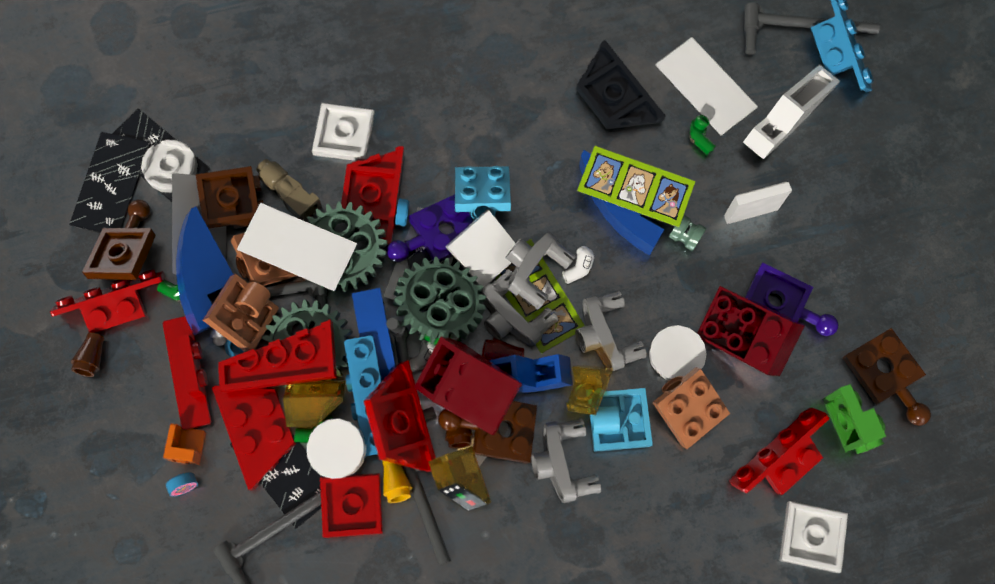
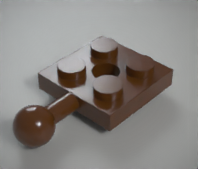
(129, 243)
(884, 385)
(513, 448)

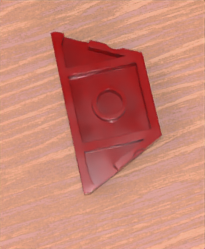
(376, 187)
(399, 421)
(255, 430)

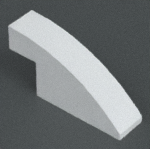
(791, 111)

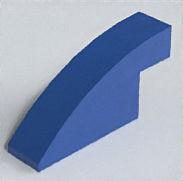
(626, 222)
(199, 270)
(372, 321)
(539, 373)

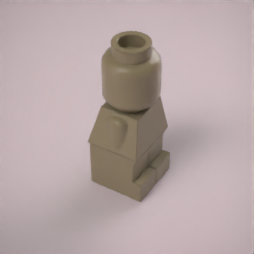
(289, 190)

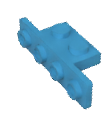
(839, 47)
(362, 380)

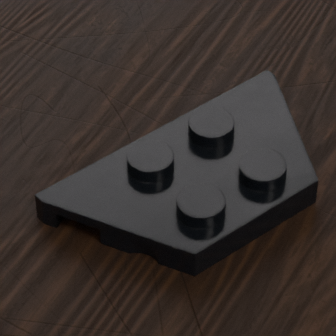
(616, 93)

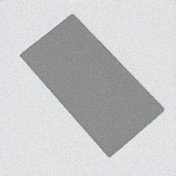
(183, 199)

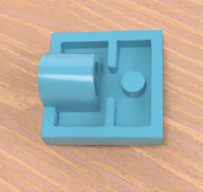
(482, 190)
(621, 421)

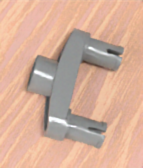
(526, 259)
(506, 319)
(598, 336)
(553, 463)

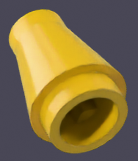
(395, 483)

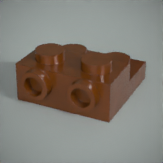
(228, 197)

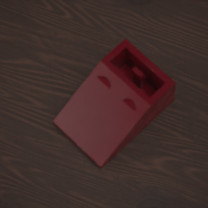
(750, 331)
(467, 384)

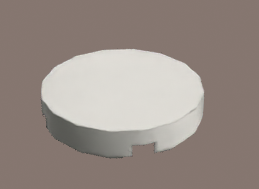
(166, 159)
(676, 352)
(336, 448)

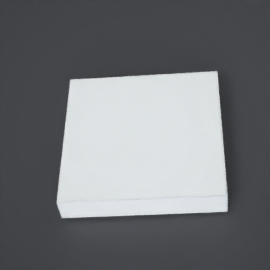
(343, 132)
(757, 202)
(482, 248)
(813, 537)

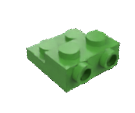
(854, 427)

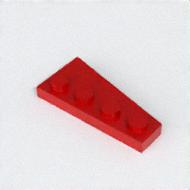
(292, 360)

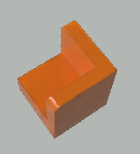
(184, 445)

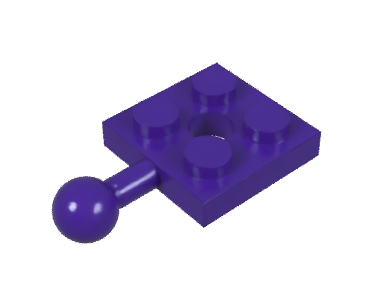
(426, 225)
(793, 295)

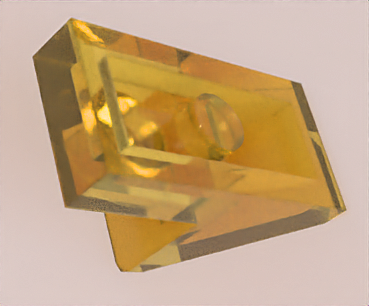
(588, 388)

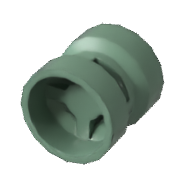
(693, 236)

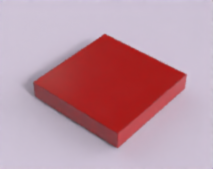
(351, 505)

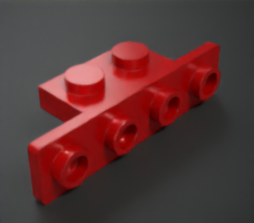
(112, 305)
(187, 374)
(786, 457)

